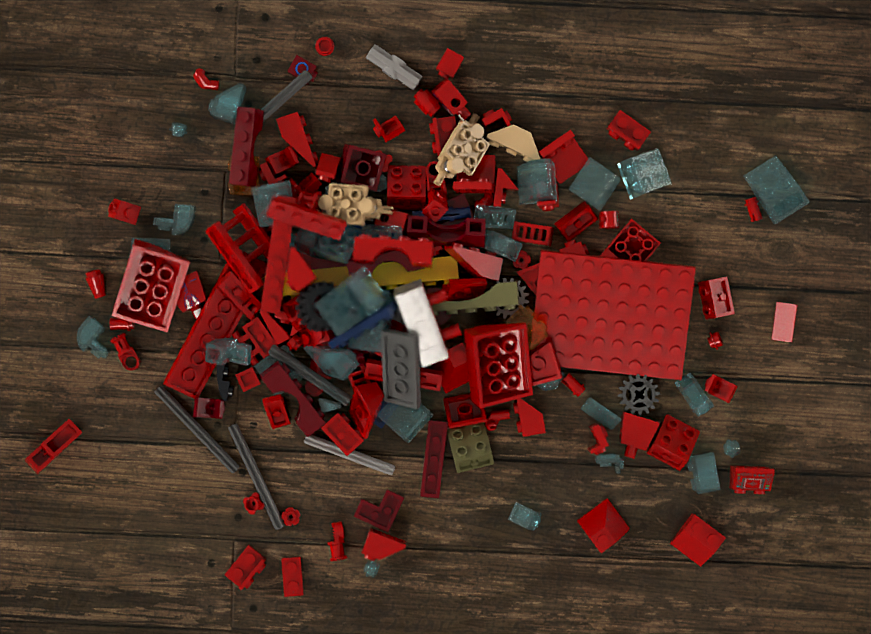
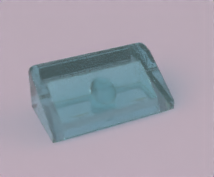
(329, 405)
(600, 413)

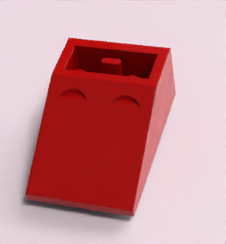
(632, 243)

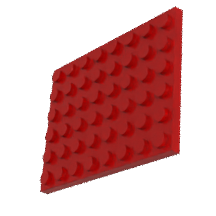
(615, 313)

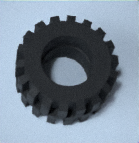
(306, 306)

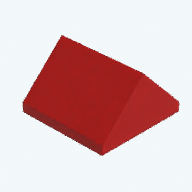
(462, 411)

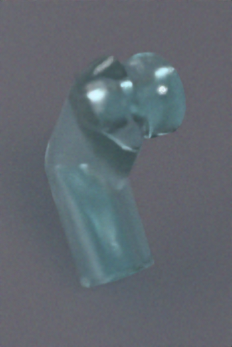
(550, 385)

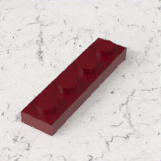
(433, 459)

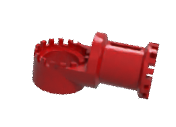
(125, 351)
(336, 546)

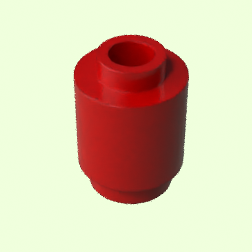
(427, 102)

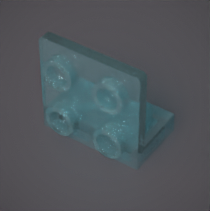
(644, 173)
(263, 195)
(405, 420)

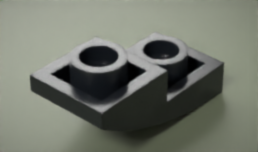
(224, 386)

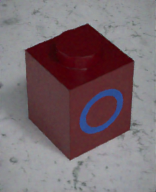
(299, 65)

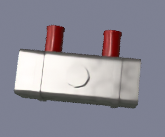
(421, 321)

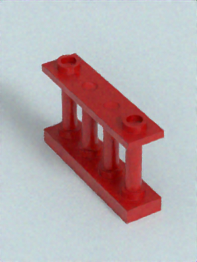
(231, 252)

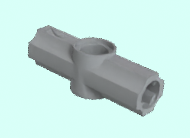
(394, 67)

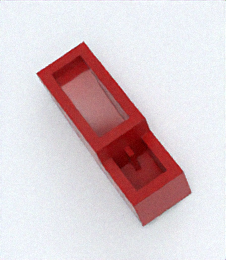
(53, 446)

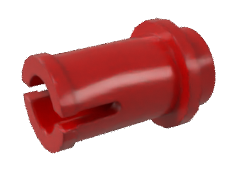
(753, 209)
(120, 324)
(573, 385)

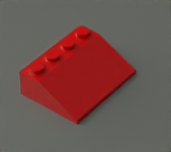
(150, 286)
(498, 363)

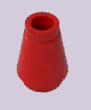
(96, 282)

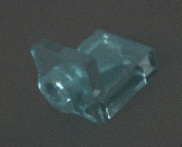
(606, 459)
(525, 517)

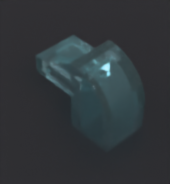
(182, 221)
(501, 245)
(88, 335)
(227, 350)
(694, 395)

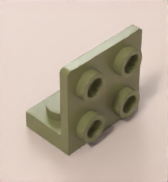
(470, 447)

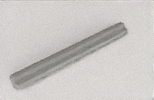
(354, 456)

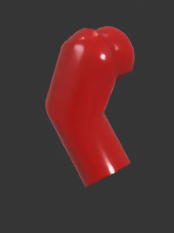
(203, 82)
(487, 200)
(494, 418)

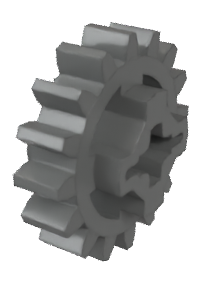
(645, 400)

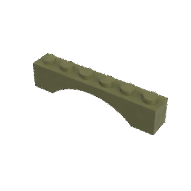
(502, 294)

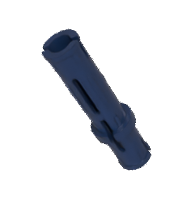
(451, 214)

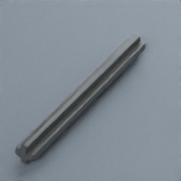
(197, 429)
(256, 476)

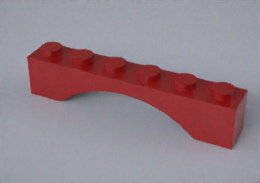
(277, 264)

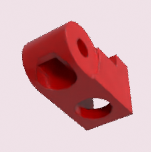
(609, 220)

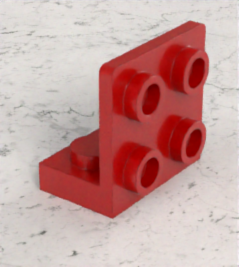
(566, 155)
(482, 179)
(406, 187)
(674, 442)

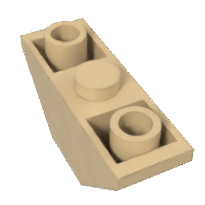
(515, 141)

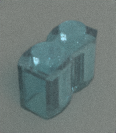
(704, 473)

